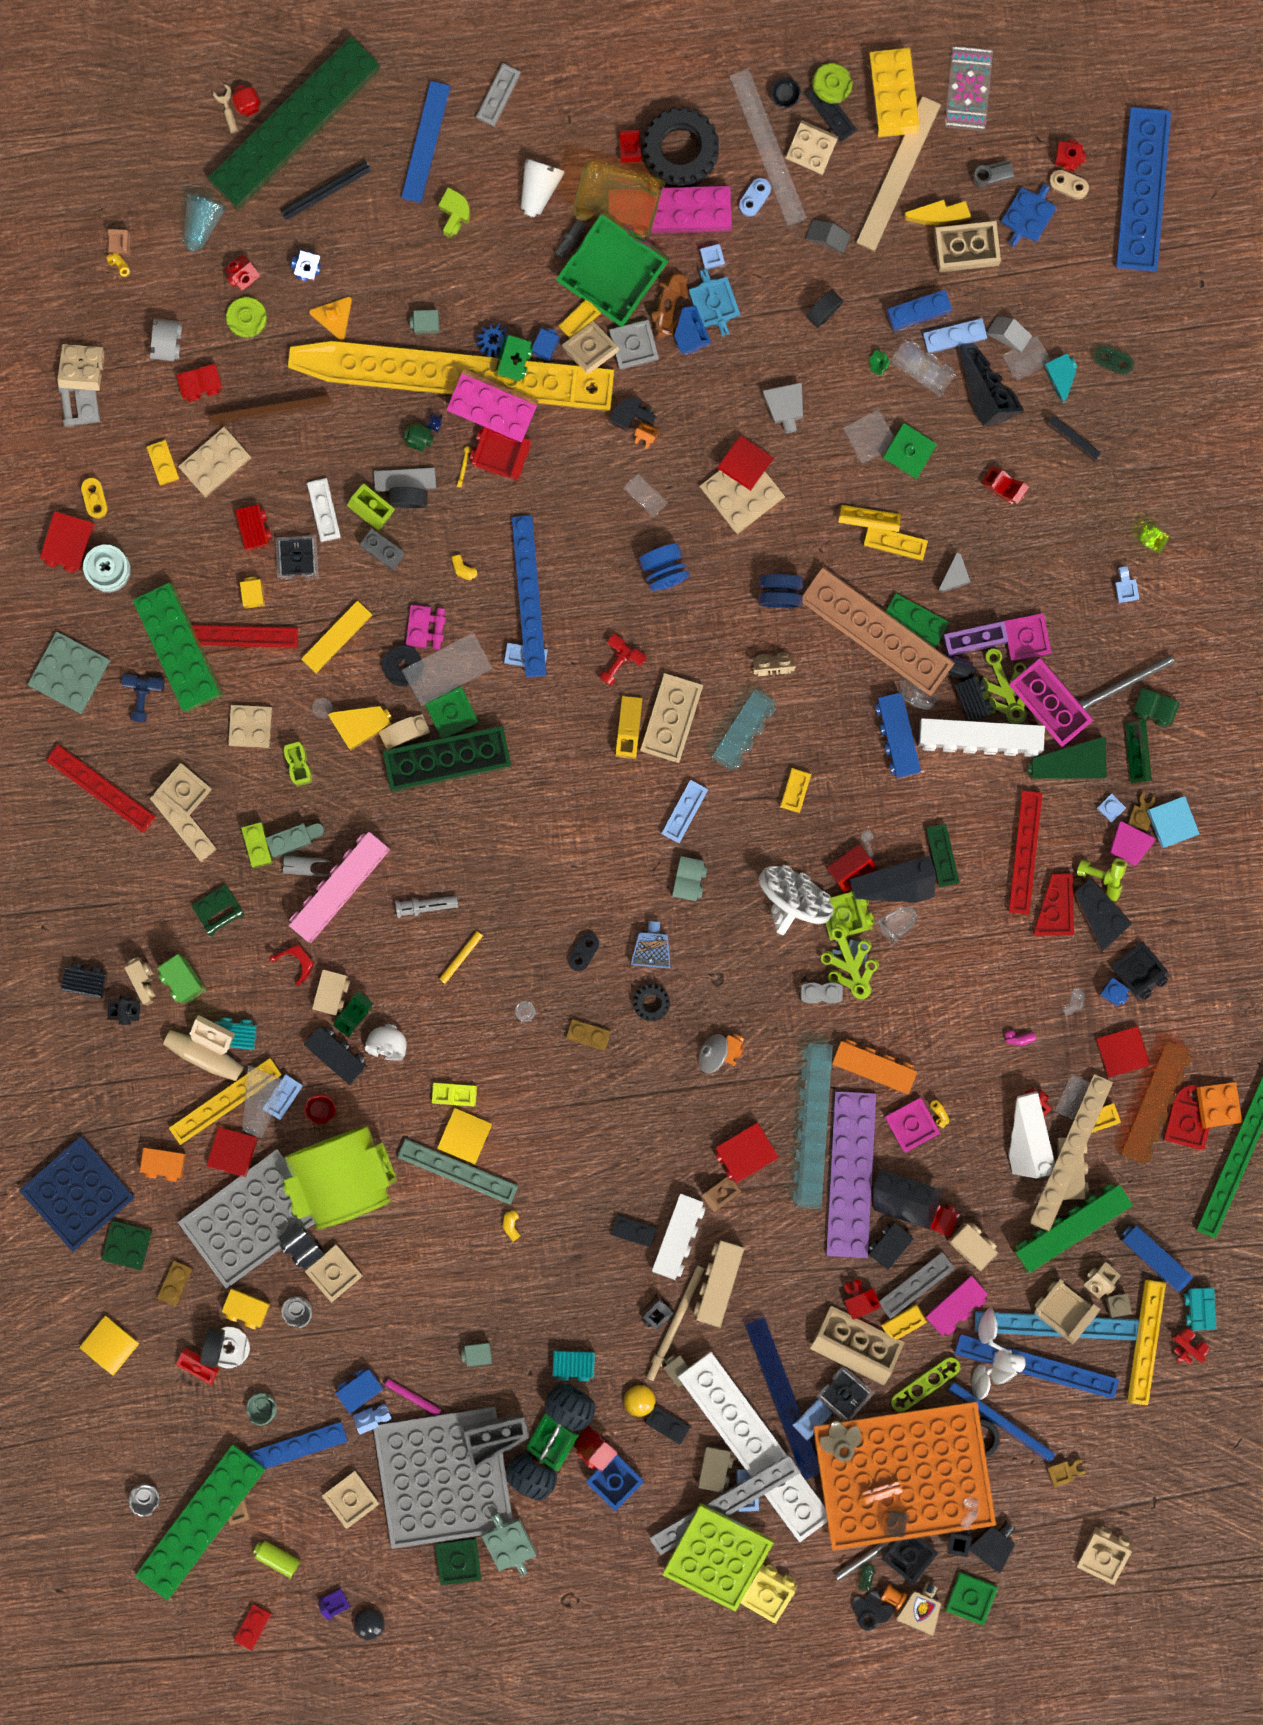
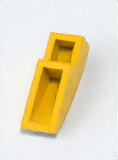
(939, 214)

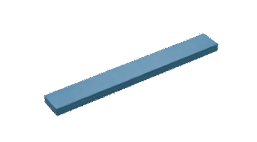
(1032, 1325)

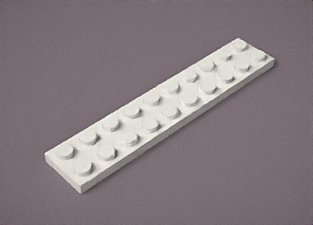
(752, 1443)

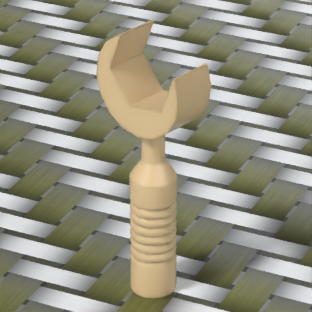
(228, 112)

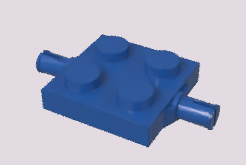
(1028, 215)

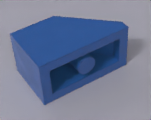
(691, 331)

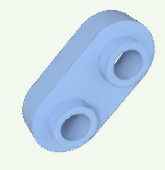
(755, 196)

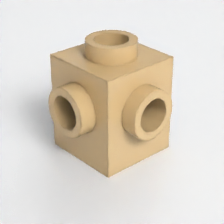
(1102, 1280)

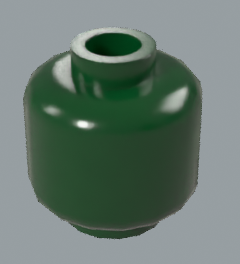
(418, 436)

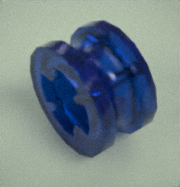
(435, 422)

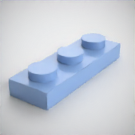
(955, 336)
(684, 811)

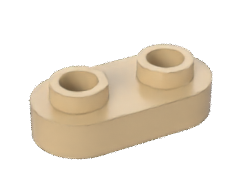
(1068, 186)

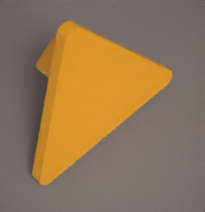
(334, 316)

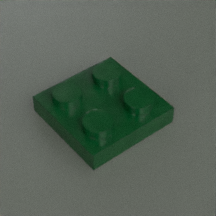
(127, 1245)
(458, 1561)

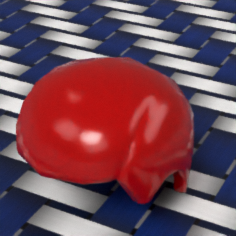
(319, 1109)

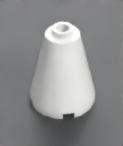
(538, 186)

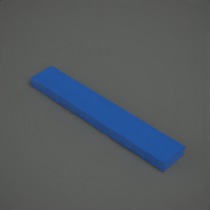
(426, 142)
(1002, 1423)

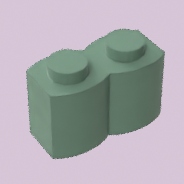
(688, 879)

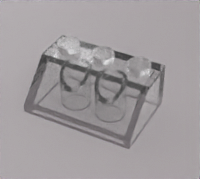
(923, 367)

